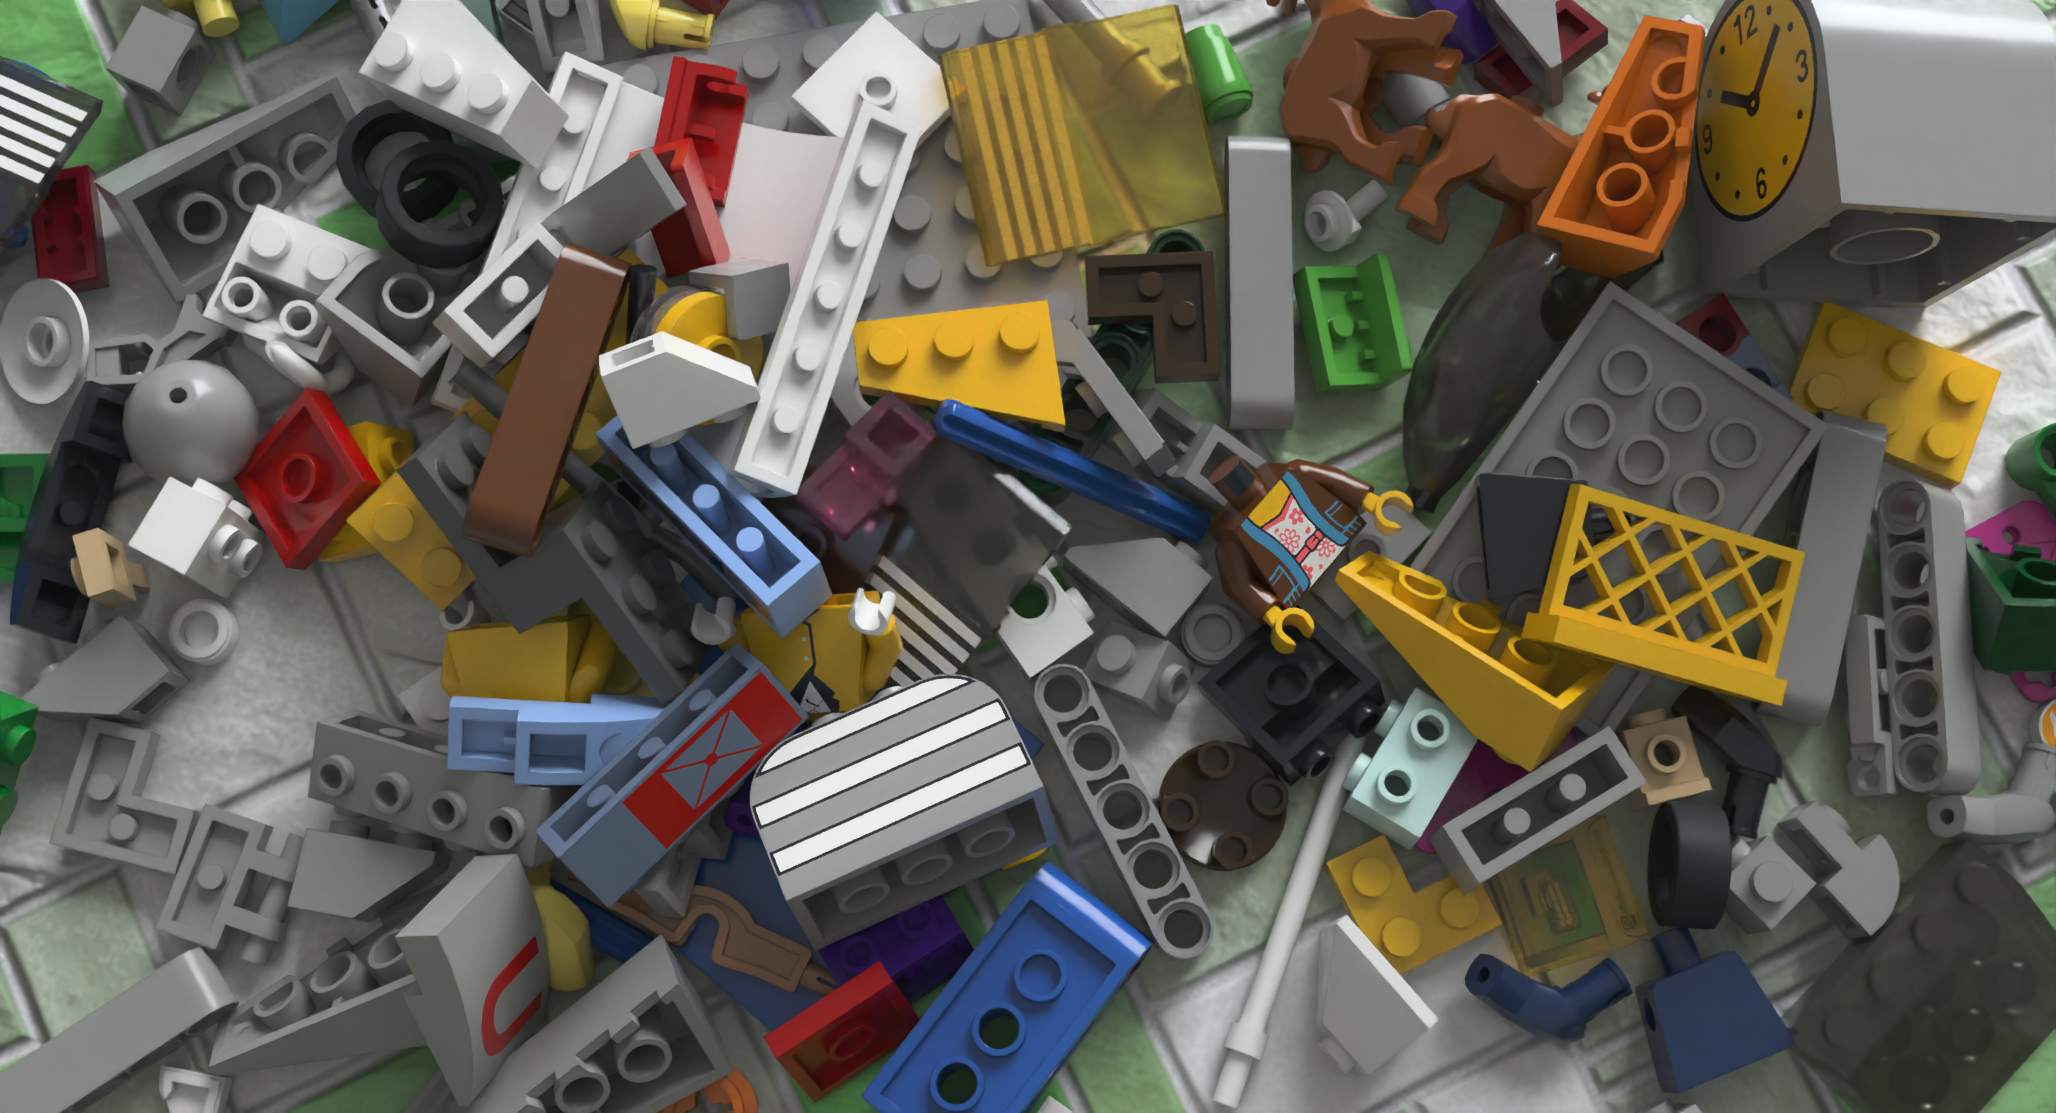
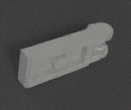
(1106, 394)

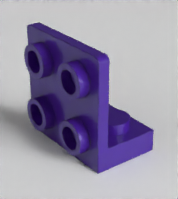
(916, 948)

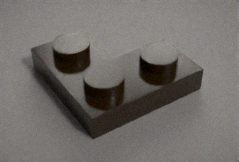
(1170, 292)

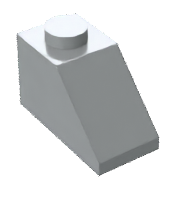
(1142, 580)

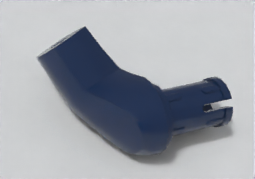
(1545, 1009)

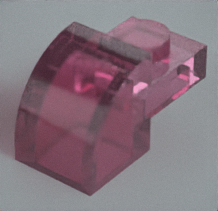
(870, 467)

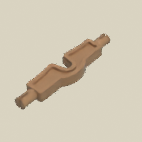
(739, 941)

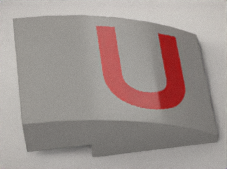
(477, 971)

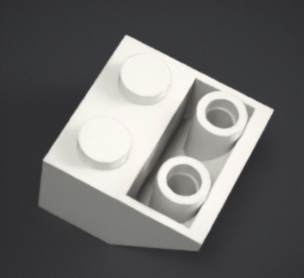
(276, 280)

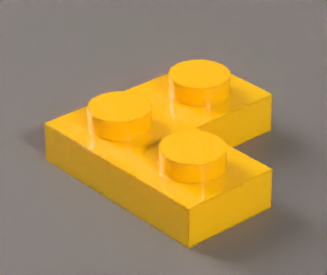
(1401, 923)

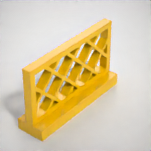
(1671, 653)

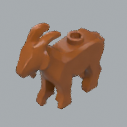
(1343, 77)
(1501, 152)

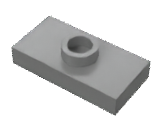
(1394, 547)

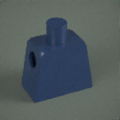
(1705, 1014)

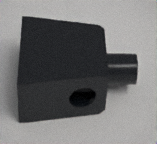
(1521, 528)

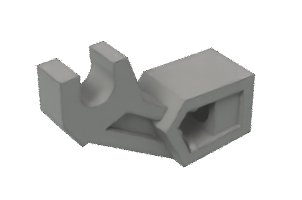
(190, 340)

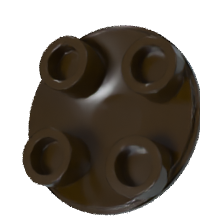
(1223, 806)

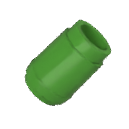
(1218, 74)

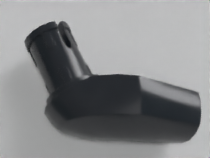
(1739, 747)

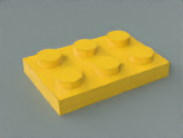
(1886, 376)

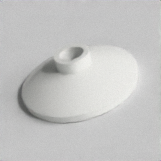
(43, 341)

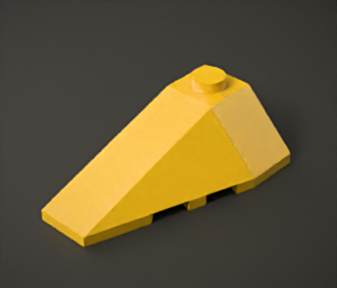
(1500, 686)

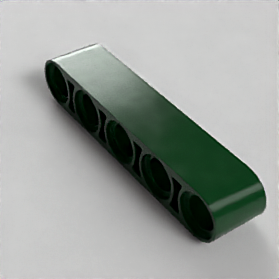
(1119, 341)

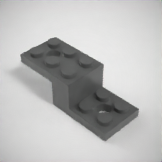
(584, 552)

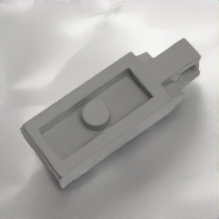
(1868, 709)

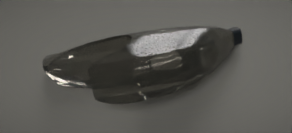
(1489, 354)

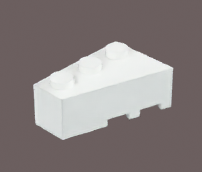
(459, 76)

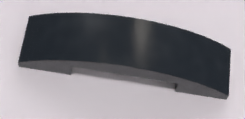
(67, 502)

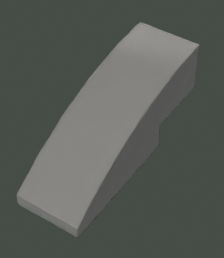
(1194, 445)

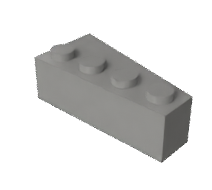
(618, 1049)

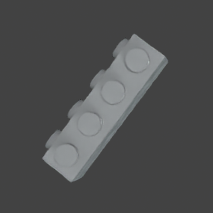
(402, 778)

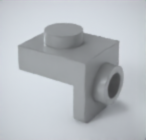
(1140, 668)

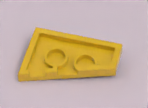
(979, 356)

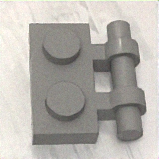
(216, 879)

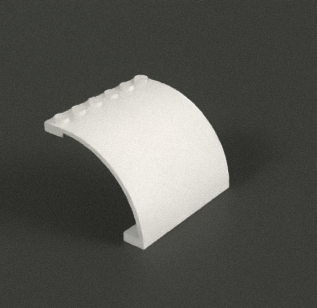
(788, 200)

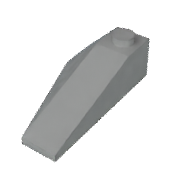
(387, 307)

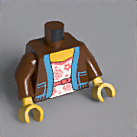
(1286, 532)

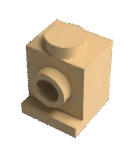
(1664, 783)

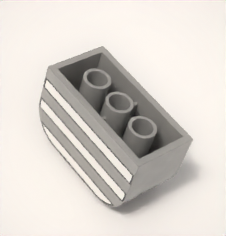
(897, 804)

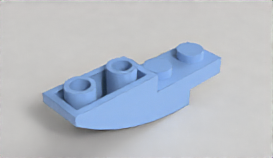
(545, 738)

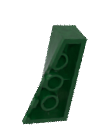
(2012, 608)

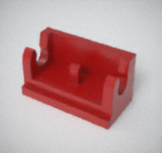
(710, 109)

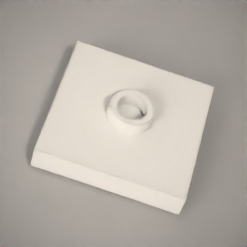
(881, 69)

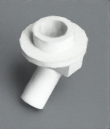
(1339, 218)

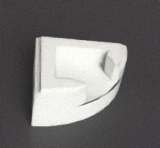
(193, 1090)

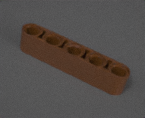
(546, 401)

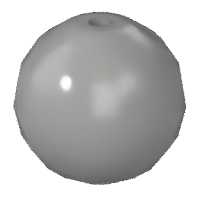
(191, 423)

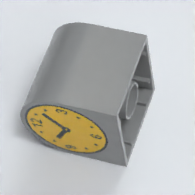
(1872, 147)

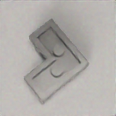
(106, 807)

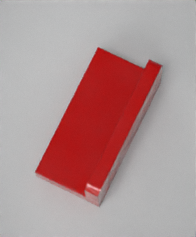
(694, 233)

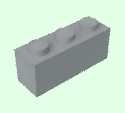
(1536, 810)

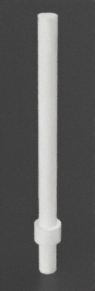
(1247, 1038)

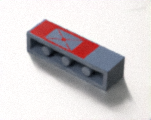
(672, 774)

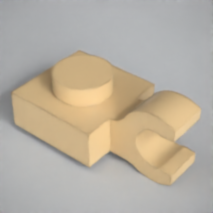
(103, 570)

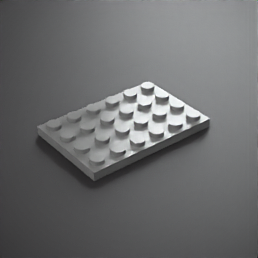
(1645, 419)

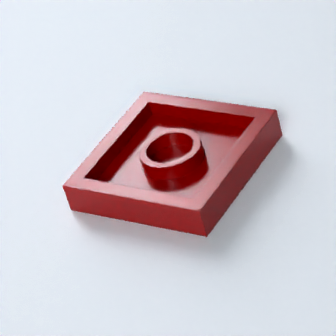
(306, 479)
(844, 1032)

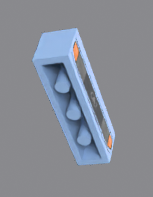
(722, 525)

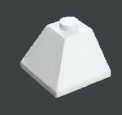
(1363, 1002)

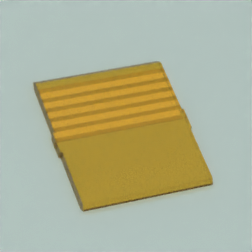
(1082, 135)

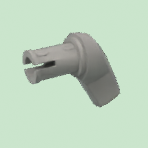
(2007, 817)

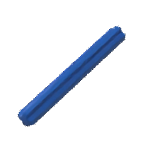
(1070, 470)

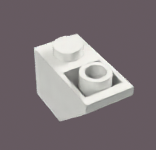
(671, 385)

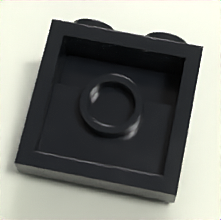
(1296, 702)

